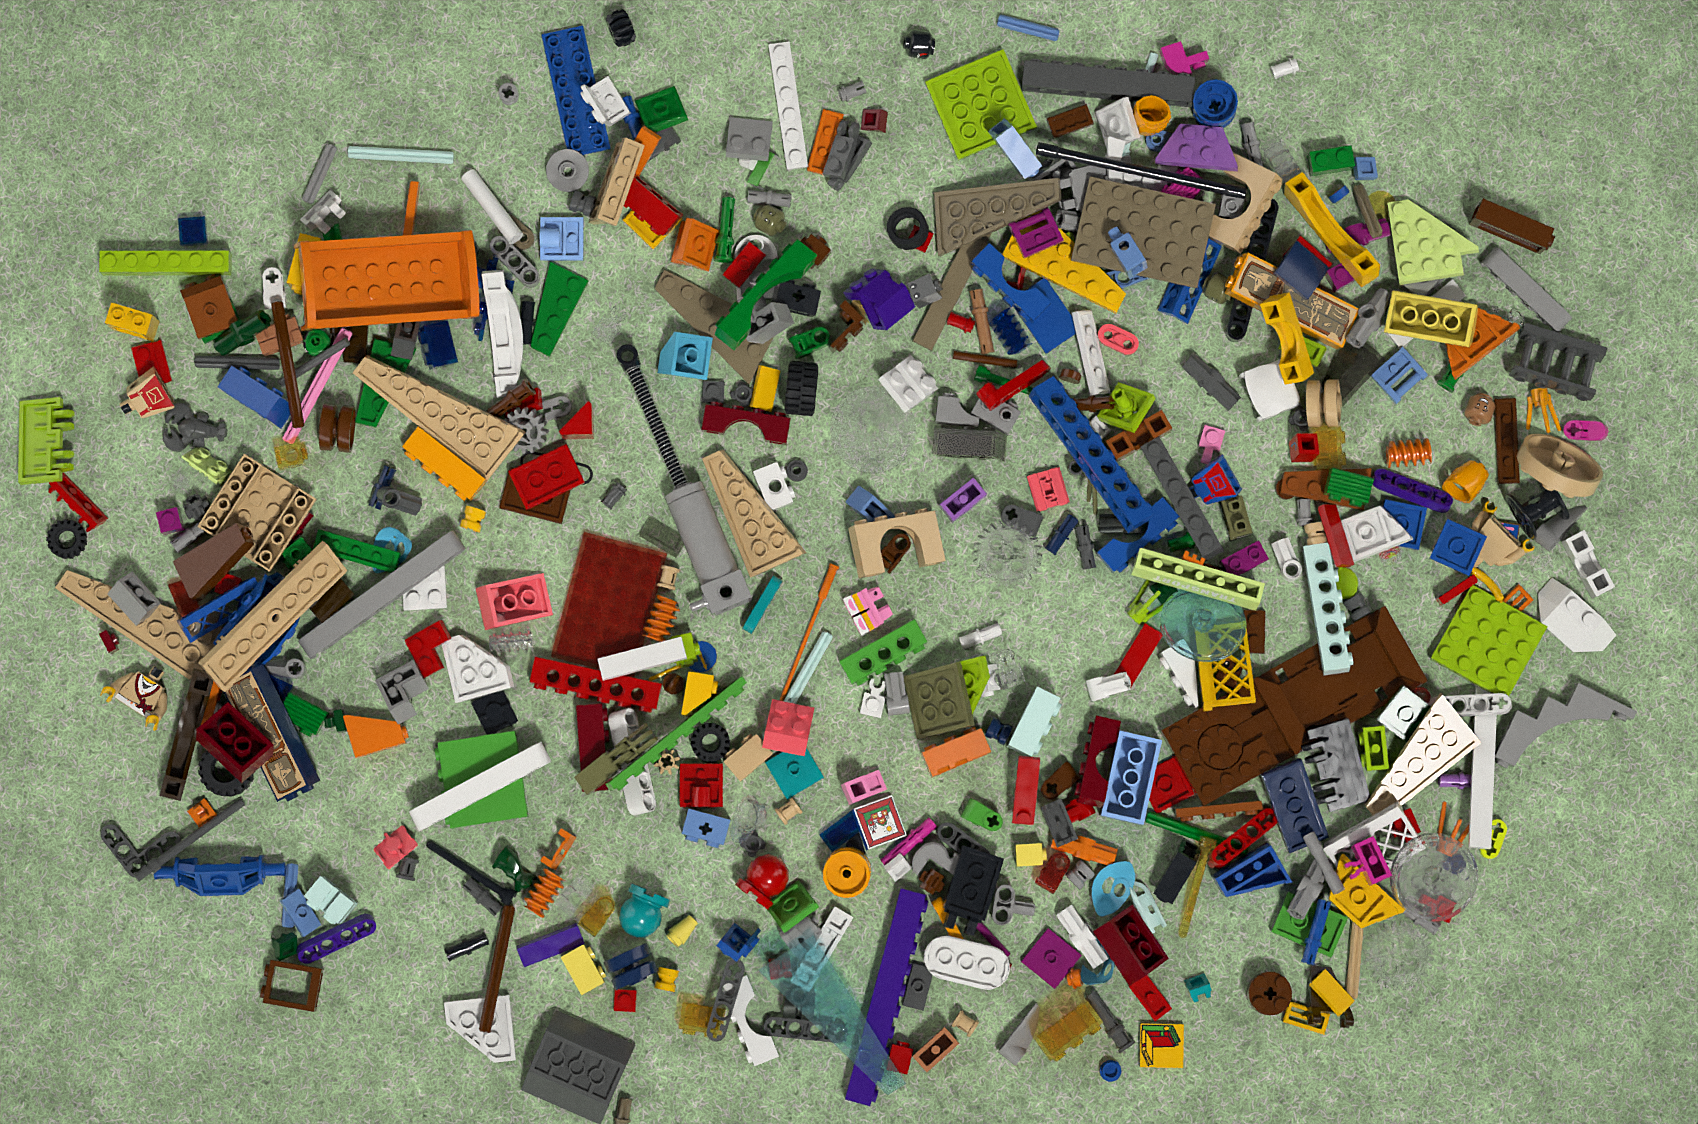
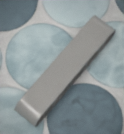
(1523, 286)

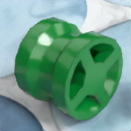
(334, 233)

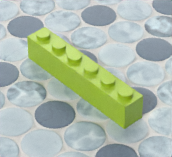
(164, 263)

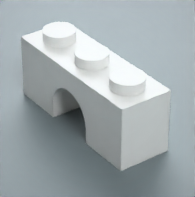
(1591, 573)

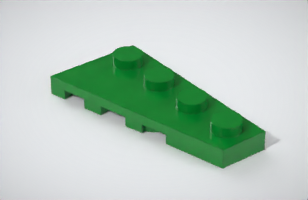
(557, 304)
(371, 403)

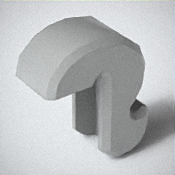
(935, 852)

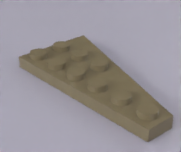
(978, 211)
(702, 312)

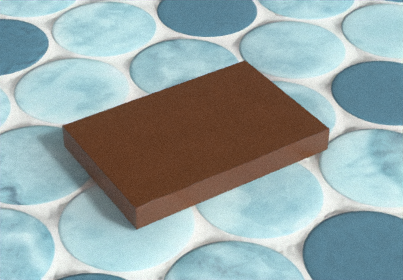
(551, 510)

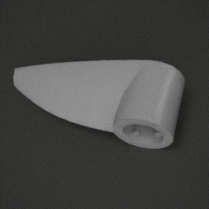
(1555, 529)
(282, 668)
(1021, 1037)

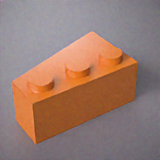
(955, 751)

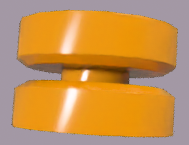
(847, 859)

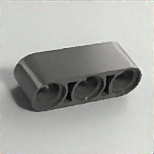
(956, 837)

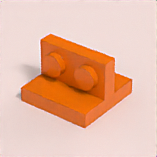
(695, 244)

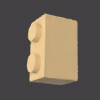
(747, 757)

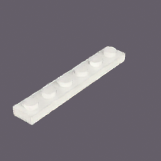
(788, 105)

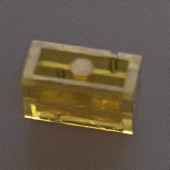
(1330, 448)
(697, 1017)

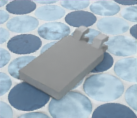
(1078, 181)

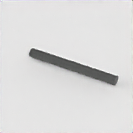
(318, 359)

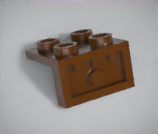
(848, 315)

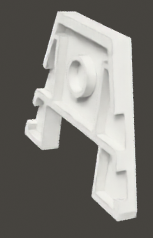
(1114, 151)

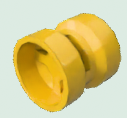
(472, 518)
(666, 979)

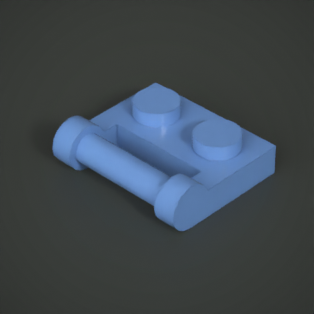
(1393, 370)

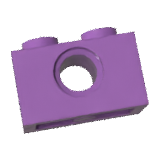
(963, 500)

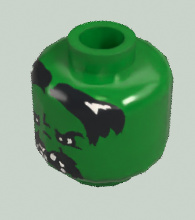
(311, 336)

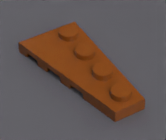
(1312, 485)

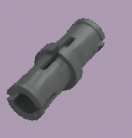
(1085, 547)
(482, 896)

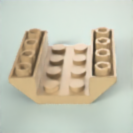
(262, 503)

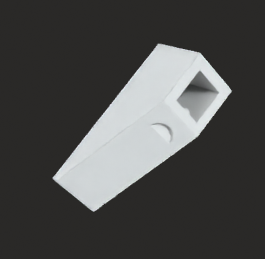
(1183, 674)

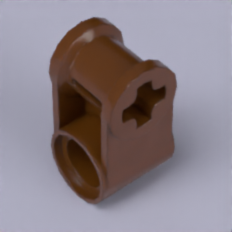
(893, 554)
(1062, 778)

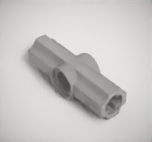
(1369, 318)
(1307, 891)

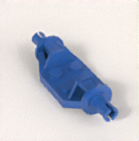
(220, 878)

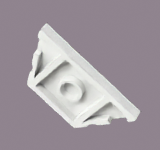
(1373, 533)

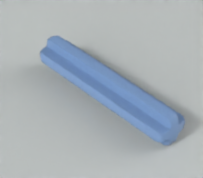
(1028, 27)
(290, 885)

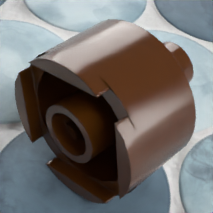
(1260, 1002)

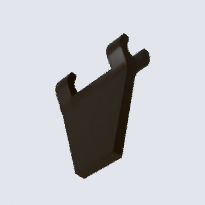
(1318, 1006)

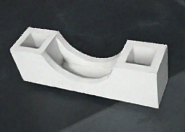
(760, 1047)

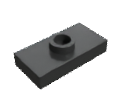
(917, 987)

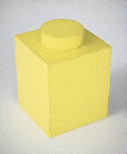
(1030, 854)

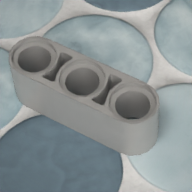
(511, 252)

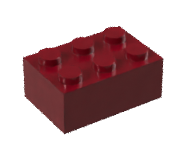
(234, 742)
(1130, 945)

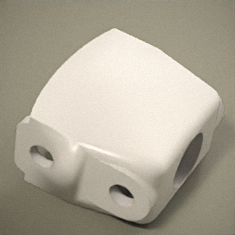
(1269, 392)

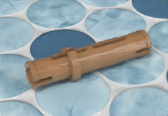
(982, 323)

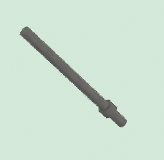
(155, 864)

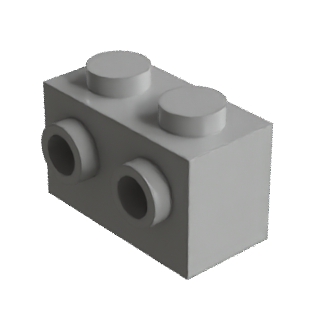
(1000, 418)
(134, 598)

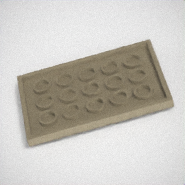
(1164, 226)

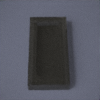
(662, 537)

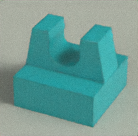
(1198, 985)

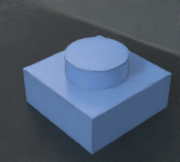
(1365, 168)

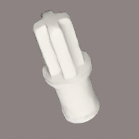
(980, 636)

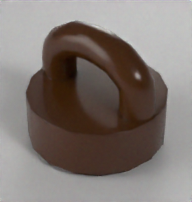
(673, 684)

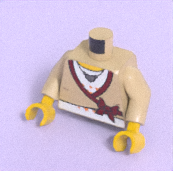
(141, 694)

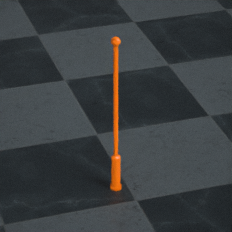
(822, 595)

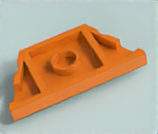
(1489, 333)

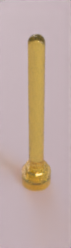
(1206, 846)

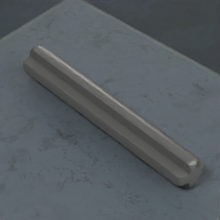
(225, 362)

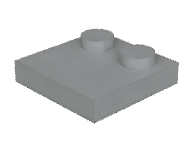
(749, 139)

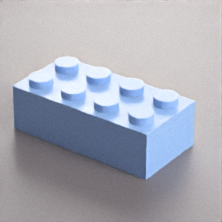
(1131, 777)

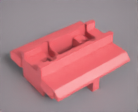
(1048, 489)
(395, 846)

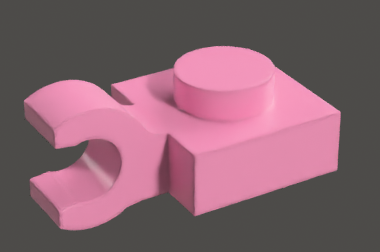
(1211, 441)

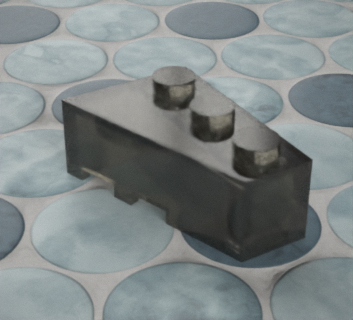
(969, 443)

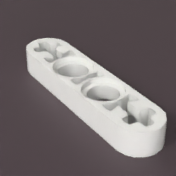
(1469, 701)

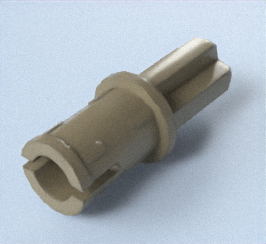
(623, 1111)

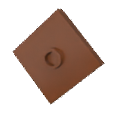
(210, 311)

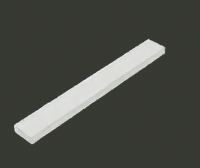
(1482, 777)

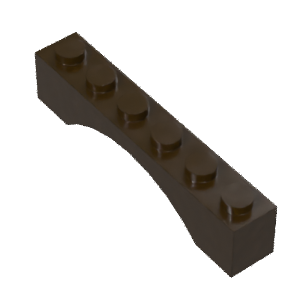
(185, 736)

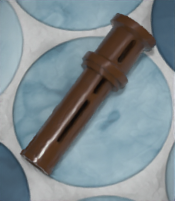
(513, 398)

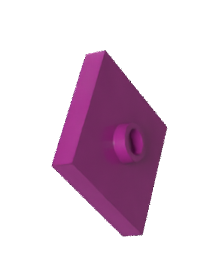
(1051, 958)

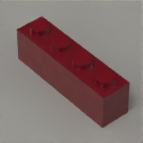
(592, 735)

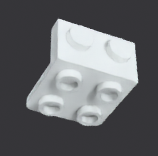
(606, 101)

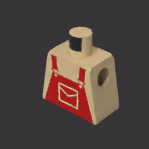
(147, 395)

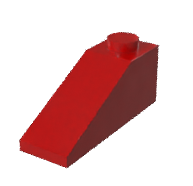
(1025, 790)

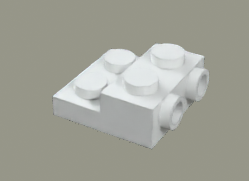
(908, 383)

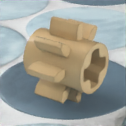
(668, 768)

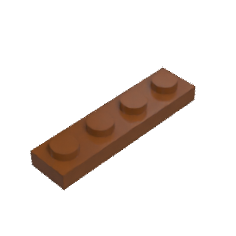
(1227, 810)

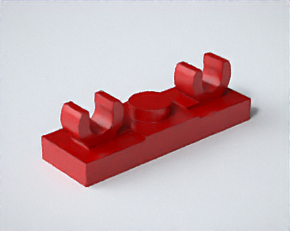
(78, 502)

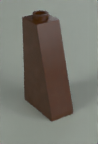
(212, 560)

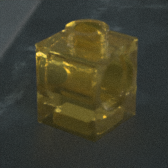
(281, 456)

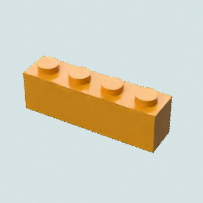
(443, 463)

